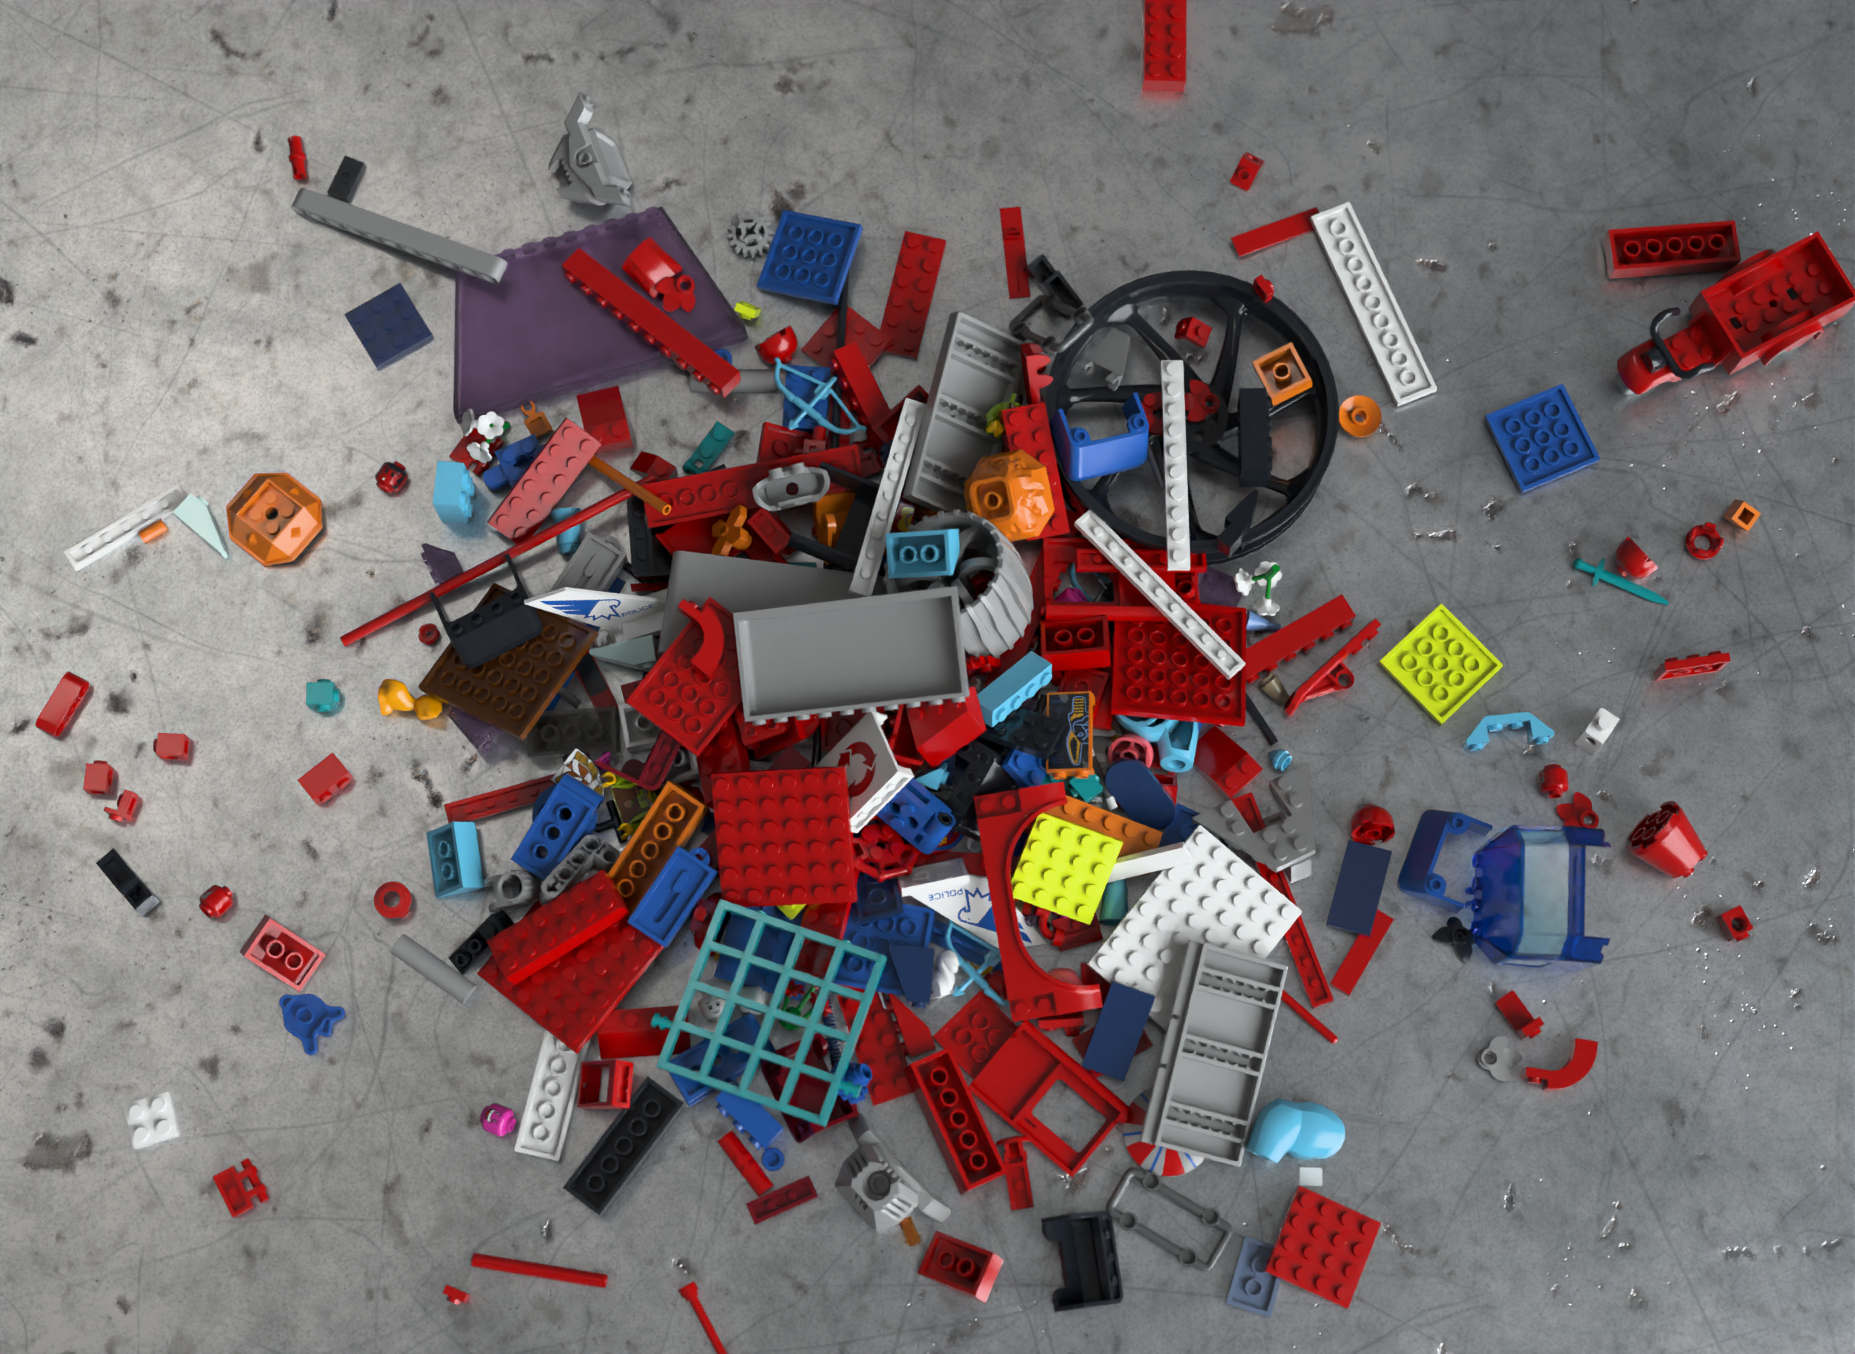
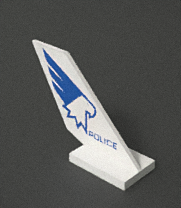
(637, 614)
(961, 898)

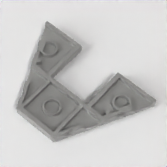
(1277, 844)

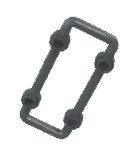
(1053, 304)
(1210, 1217)

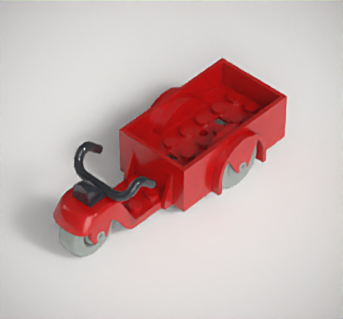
(1759, 301)

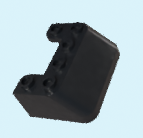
(982, 777)
(1087, 1260)

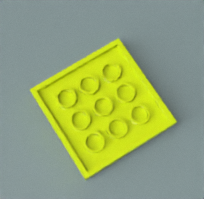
(1440, 664)
(1064, 867)

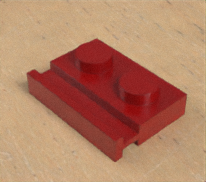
(1077, 932)

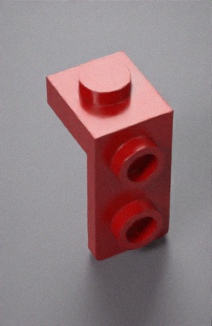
(1519, 1016)

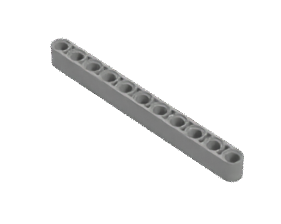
(399, 235)

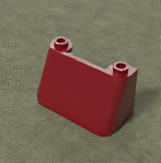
(809, 1091)

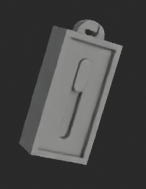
(593, 565)

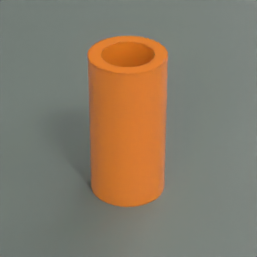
(153, 531)

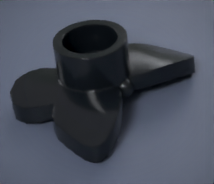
(1457, 936)

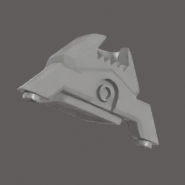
(590, 161)
(880, 1184)

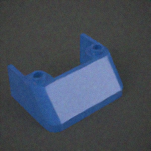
(1096, 458)
(1417, 870)

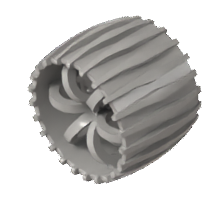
(1005, 607)

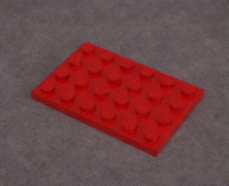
(684, 700)

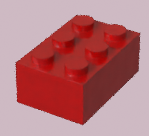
(1076, 643)

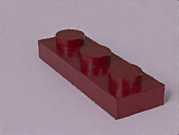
(782, 1200)

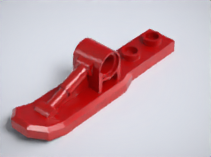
(1325, 678)

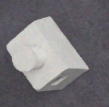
(1598, 729)

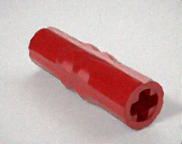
(745, 1163)

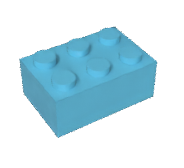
(453, 492)

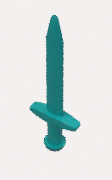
(1599, 573)

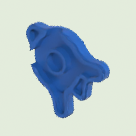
(308, 1017)

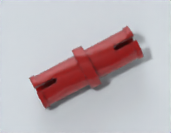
(297, 157)

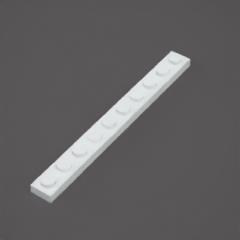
(1175, 465)
(887, 498)
(1159, 594)

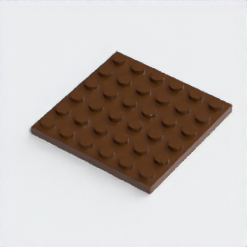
(517, 684)

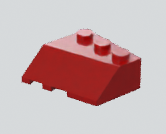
(945, 727)

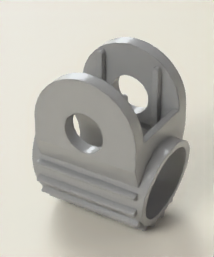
(524, 887)

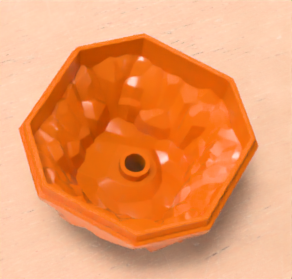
(1021, 492)

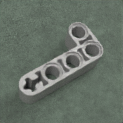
(574, 872)

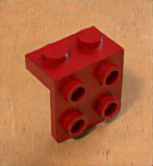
(750, 734)

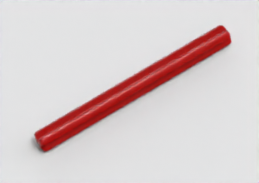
(539, 1270)

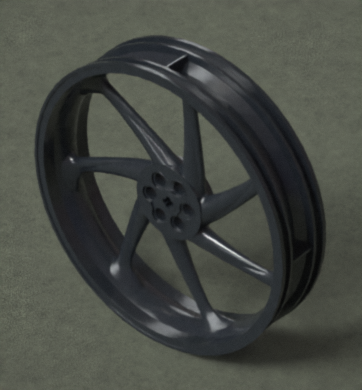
(1236, 300)

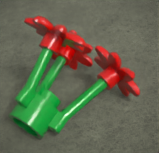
(792, 990)

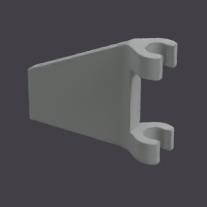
(1109, 357)

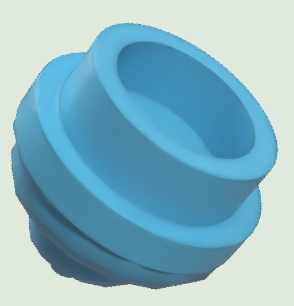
(1280, 759)

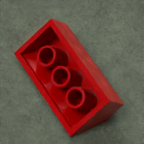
(630, 1033)

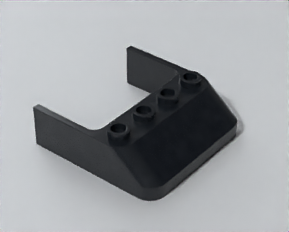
(855, 526)
(648, 555)
(493, 626)

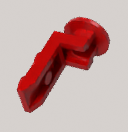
(1018, 1176)

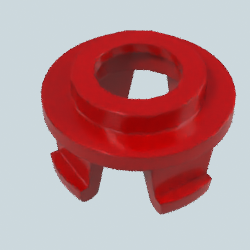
(1708, 531)
(403, 906)

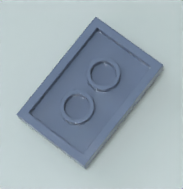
(1250, 1285)

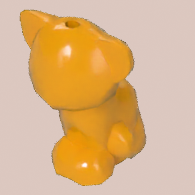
(395, 695)

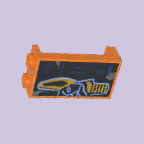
(1075, 747)

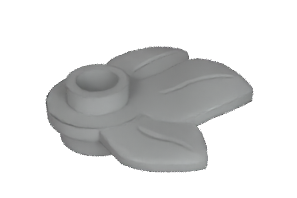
(1502, 1058)

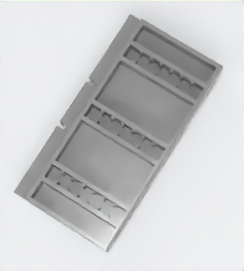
(972, 374)
(1214, 1053)

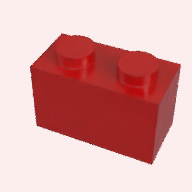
(325, 779)

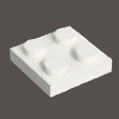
(151, 1120)

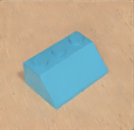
(922, 553)
(455, 859)

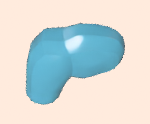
(1174, 739)
(1297, 1128)

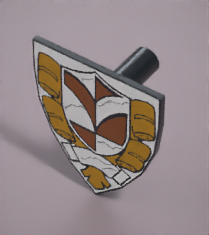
(583, 769)

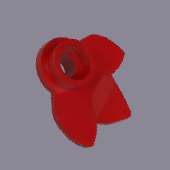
(676, 296)
(1196, 401)
(1574, 813)

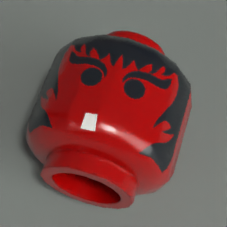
(391, 477)

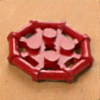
(884, 857)

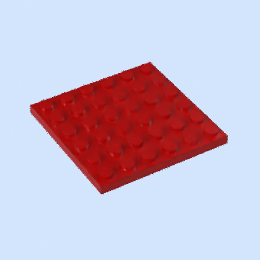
(1170, 679)
(784, 836)
(583, 985)

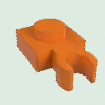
(536, 422)

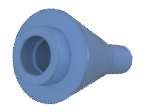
(1257, 623)

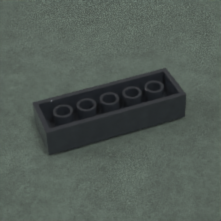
(624, 1146)

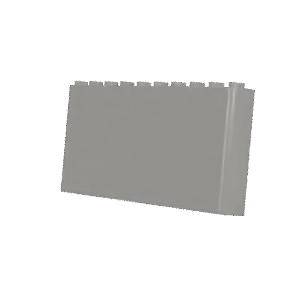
(747, 586)
(851, 655)

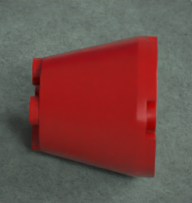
(1667, 841)

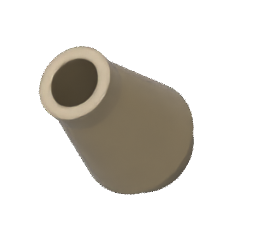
(1274, 688)

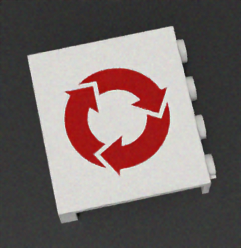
(870, 769)

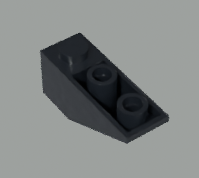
(476, 945)

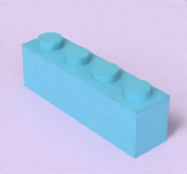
(1014, 687)

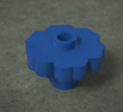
(858, 1074)

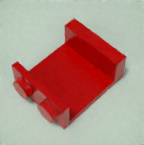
(772, 531)

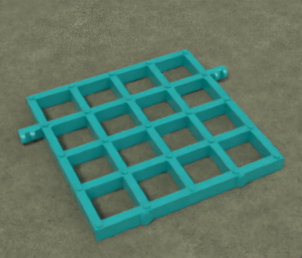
(771, 1012)

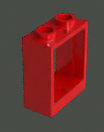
(618, 1084)

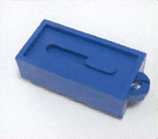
(673, 895)

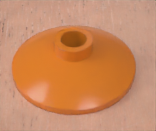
(1360, 406)

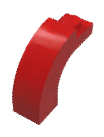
(711, 652)
(1580, 1061)

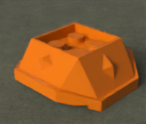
(280, 538)

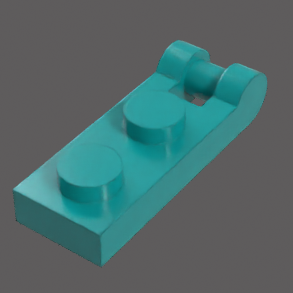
(709, 449)

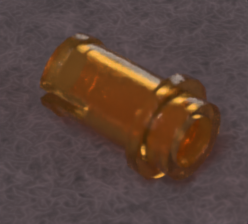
(910, 1232)

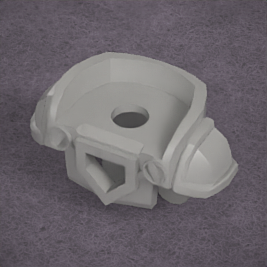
(772, 493)

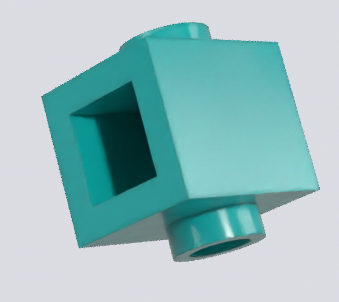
(322, 695)
(1085, 789)

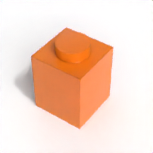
(1741, 515)

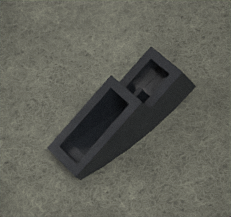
(1052, 281)
(1237, 525)
(127, 882)

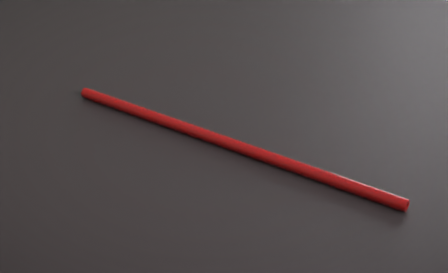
(491, 563)

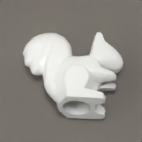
(944, 976)

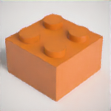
(1282, 373)

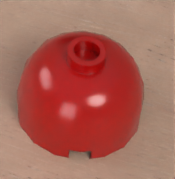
(778, 345)
(1633, 560)
(1371, 824)

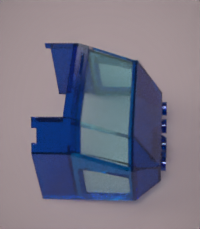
(1534, 898)

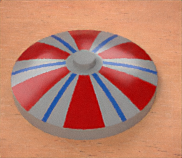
(1148, 1156)

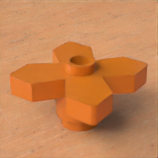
(731, 533)

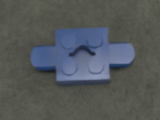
(513, 462)

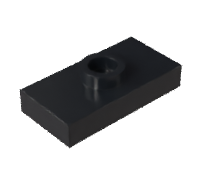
(346, 178)

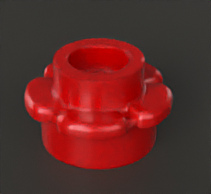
(424, 629)

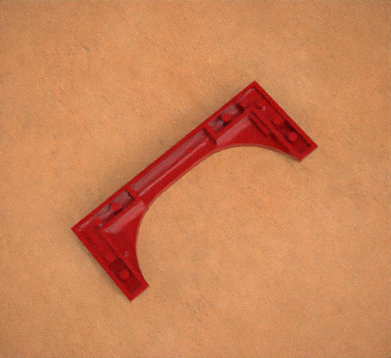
(1000, 824)

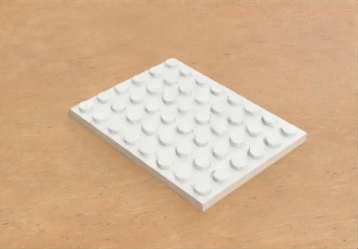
(1203, 901)

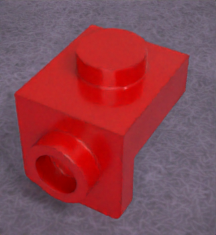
(1193, 331)

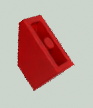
(649, 463)

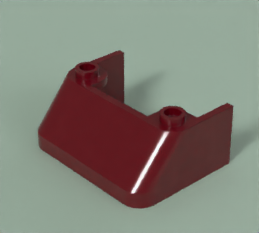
(654, 771)

